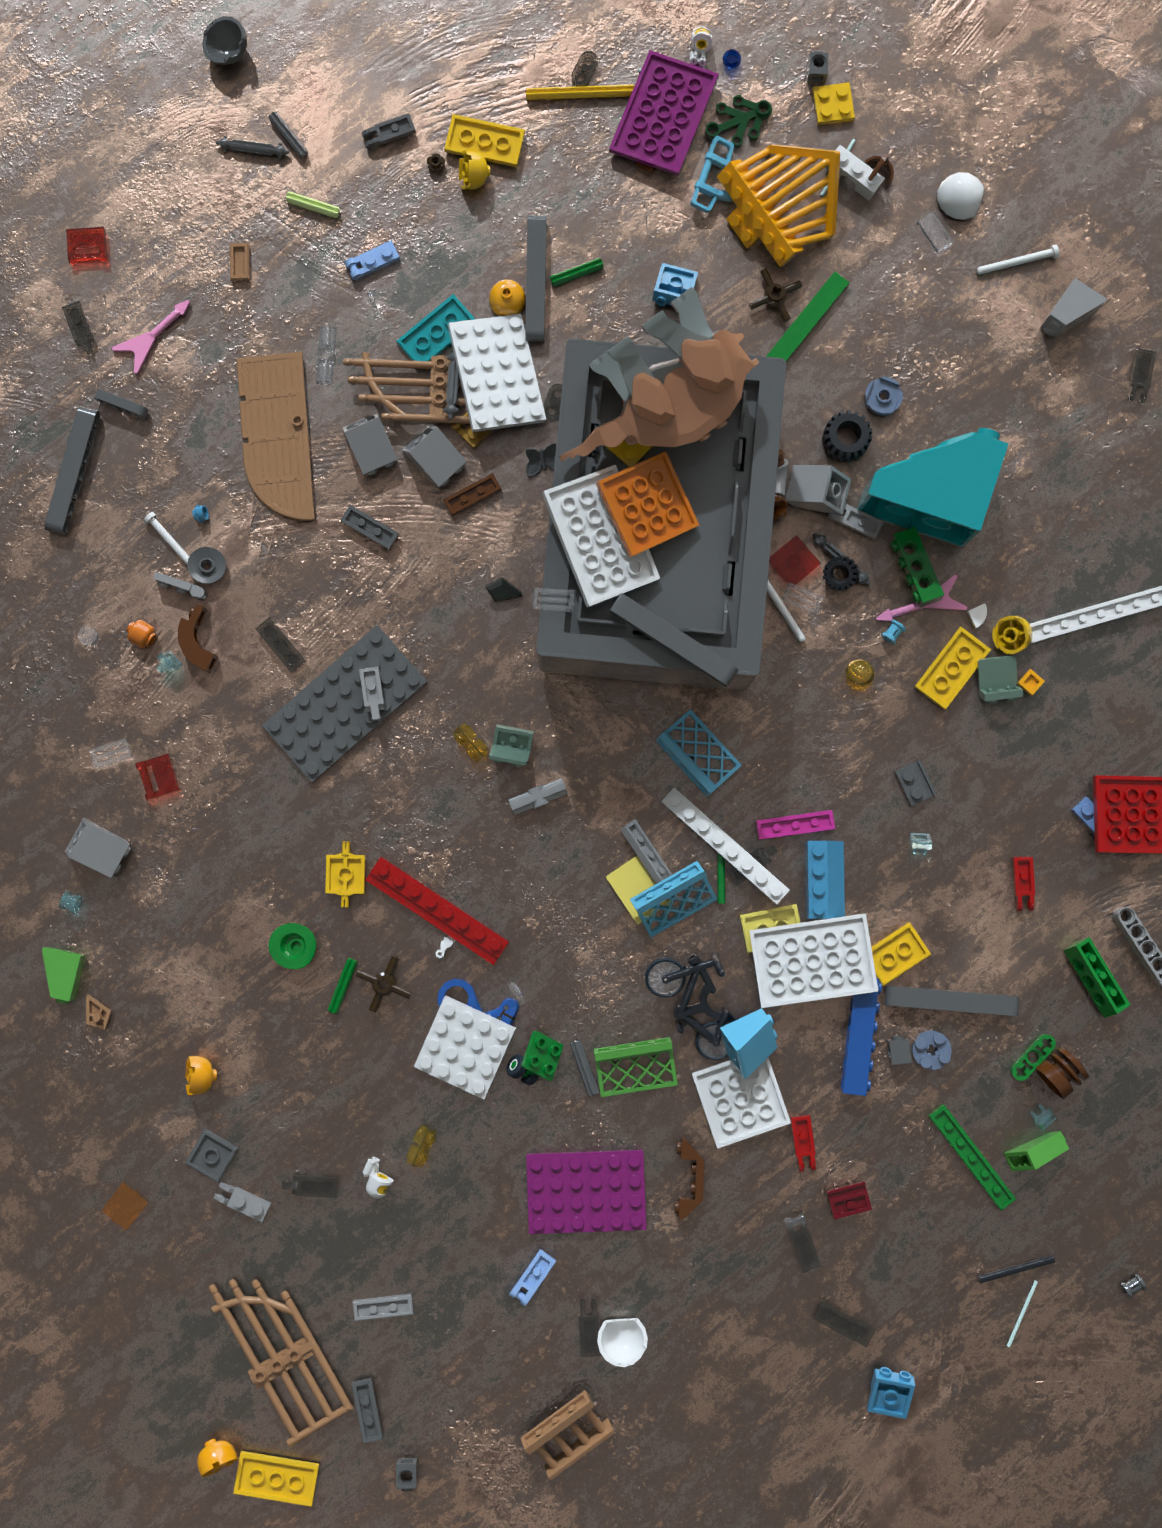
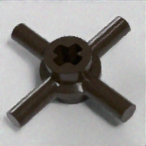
(773, 300)
(392, 987)

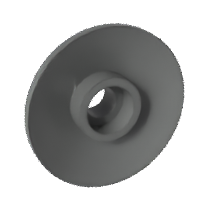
(206, 556)

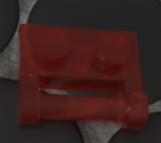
(86, 239)
(164, 776)

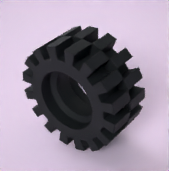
(829, 573)

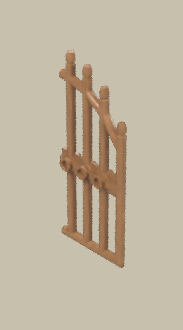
(438, 388)
(281, 1362)

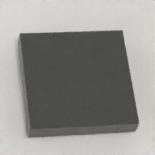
(211, 1155)

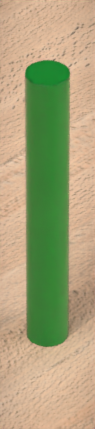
(721, 879)

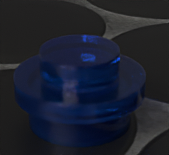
(731, 58)

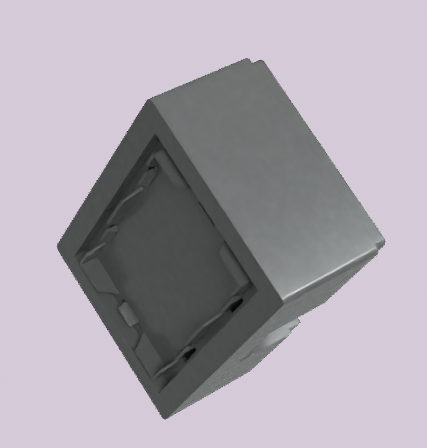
(709, 575)

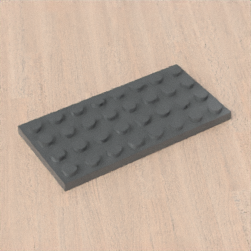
(330, 711)

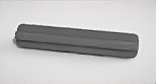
(288, 135)
(584, 1068)

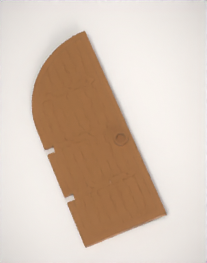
(277, 432)

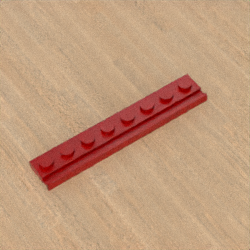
(437, 910)

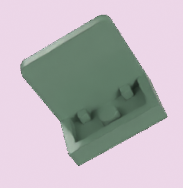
(998, 679)
(511, 745)

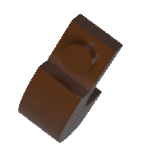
(189, 641)

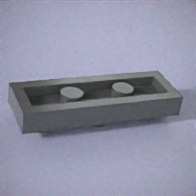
(369, 527)
(367, 1410)

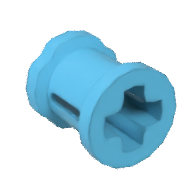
(893, 632)

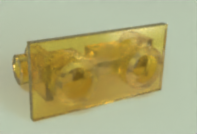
(464, 736)
(419, 1154)

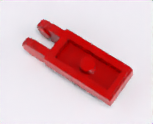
(1023, 881)
(803, 1140)

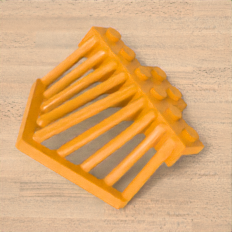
(756, 214)

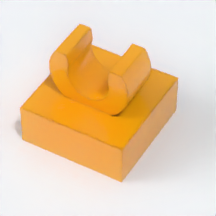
(1030, 682)

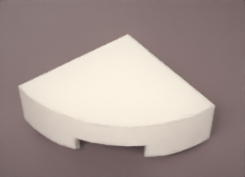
(978, 615)

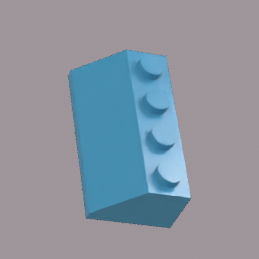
(824, 879)

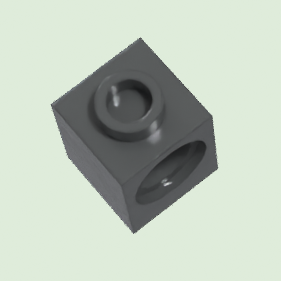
(816, 74)
(898, 1050)
(406, 1465)

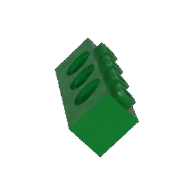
(910, 539)
(1096, 977)

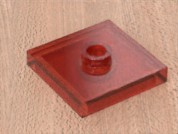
(794, 561)

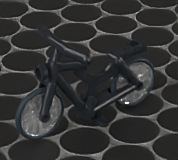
(667, 978)

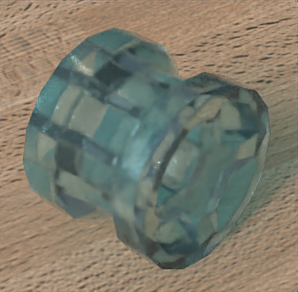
(70, 902)

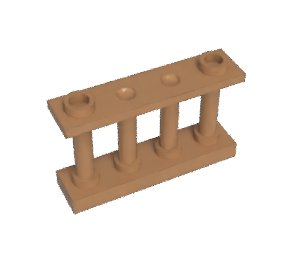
(557, 1422)

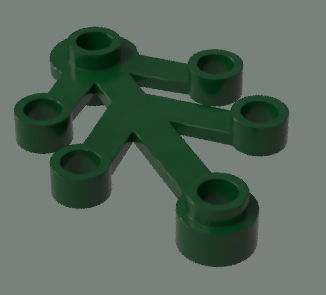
(741, 119)

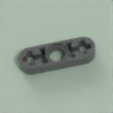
(121, 404)

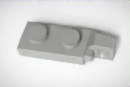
(372, 691)

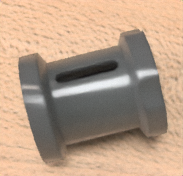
(1138, 1285)

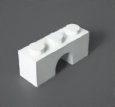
(858, 172)

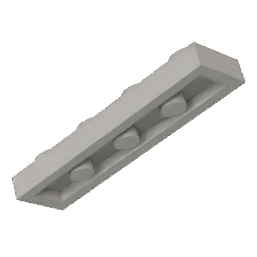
(645, 851)

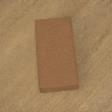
(239, 262)

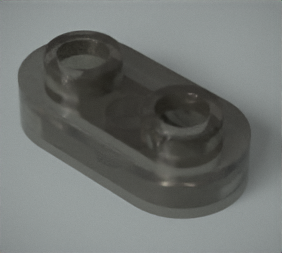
(584, 71)
(553, 402)

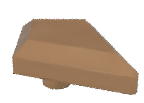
(96, 1013)

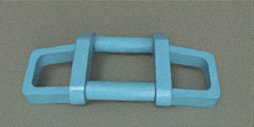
(701, 186)

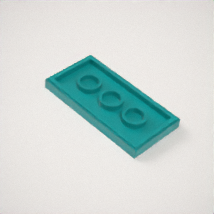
(431, 334)

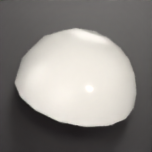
(960, 195)
(622, 1341)

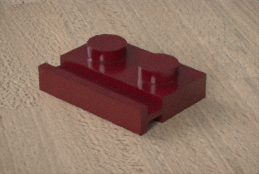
(848, 1200)

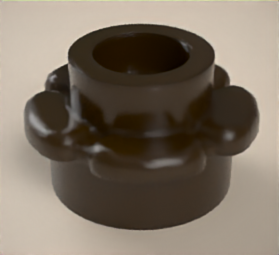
(439, 165)

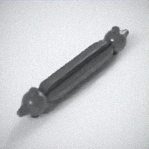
(252, 147)
(452, 387)
(829, 548)

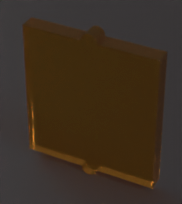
(124, 1206)

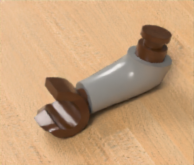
(780, 502)

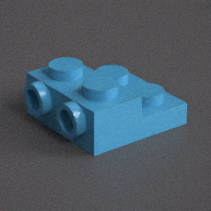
(672, 283)
(891, 1393)

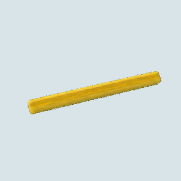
(579, 92)

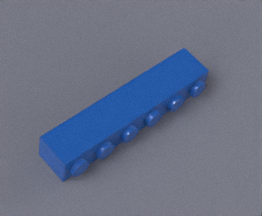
(859, 1043)

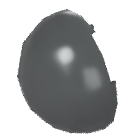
(224, 41)

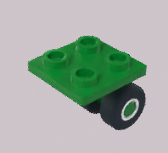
(539, 1060)

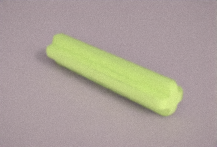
(312, 204)

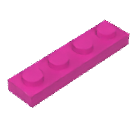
(795, 824)

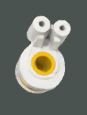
(701, 43)
(377, 1182)

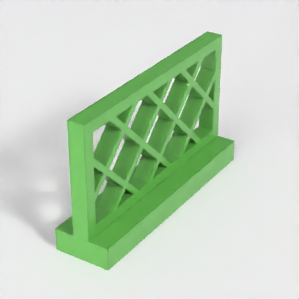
(636, 1050)

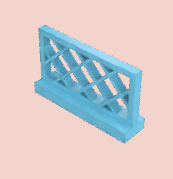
(688, 765)
(668, 889)

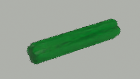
(576, 272)
(342, 986)

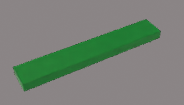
(809, 317)
(972, 1157)

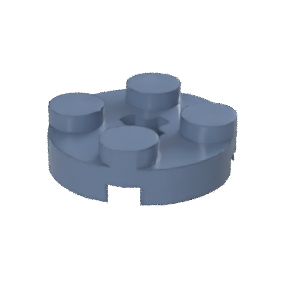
(874, 402)
(941, 1055)

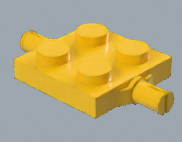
(345, 874)

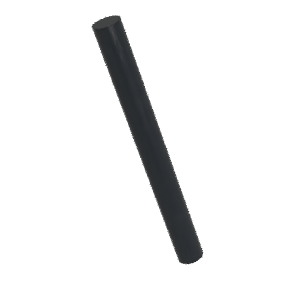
(1016, 1269)

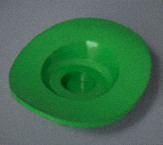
(292, 946)

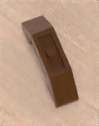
(687, 1204)

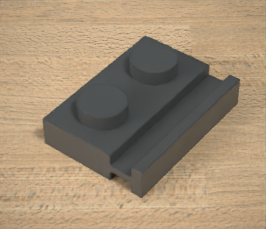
(915, 783)

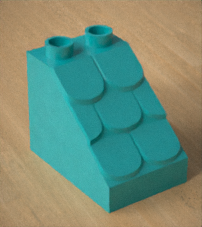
(939, 488)

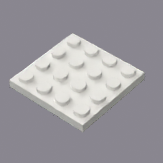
(464, 1047)
(740, 1106)

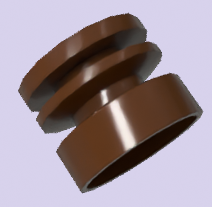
(1064, 1070)

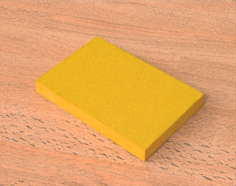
(898, 953)

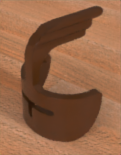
(882, 161)

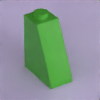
(63, 973)
(1036, 1152)

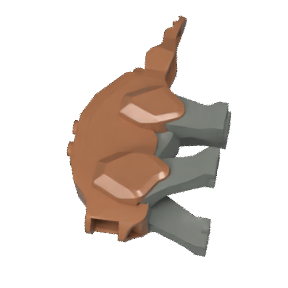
(675, 398)

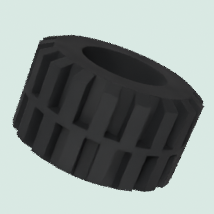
(856, 424)

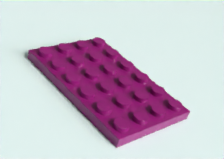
(663, 113)
(586, 1191)

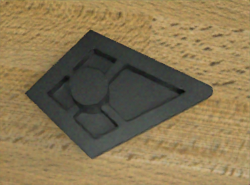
(502, 590)

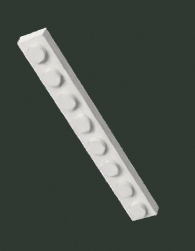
(1096, 614)
(725, 846)

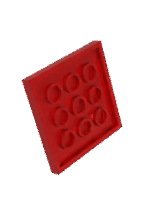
(1127, 814)

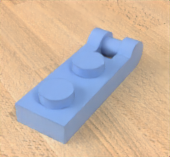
(372, 260)
(533, 1276)

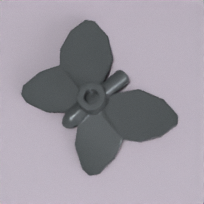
(540, 458)

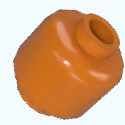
(141, 634)

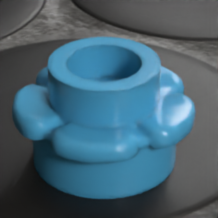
(200, 513)

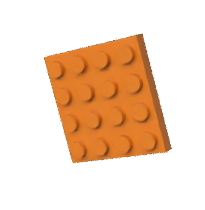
(647, 504)

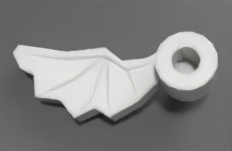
(446, 943)

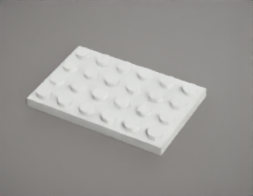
(496, 372)
(593, 541)
(813, 960)

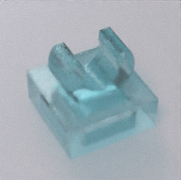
(168, 662)
(920, 841)
(1044, 1119)

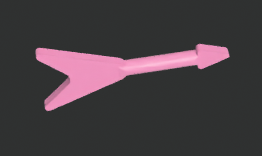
(142, 344)
(945, 603)

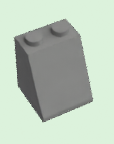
(1072, 308)
(370, 444)
(435, 456)
(818, 488)
(97, 848)

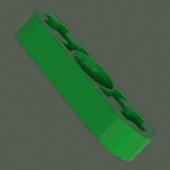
(1041, 1057)

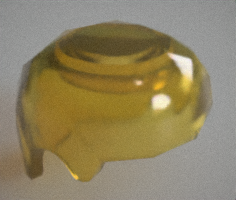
(859, 674)

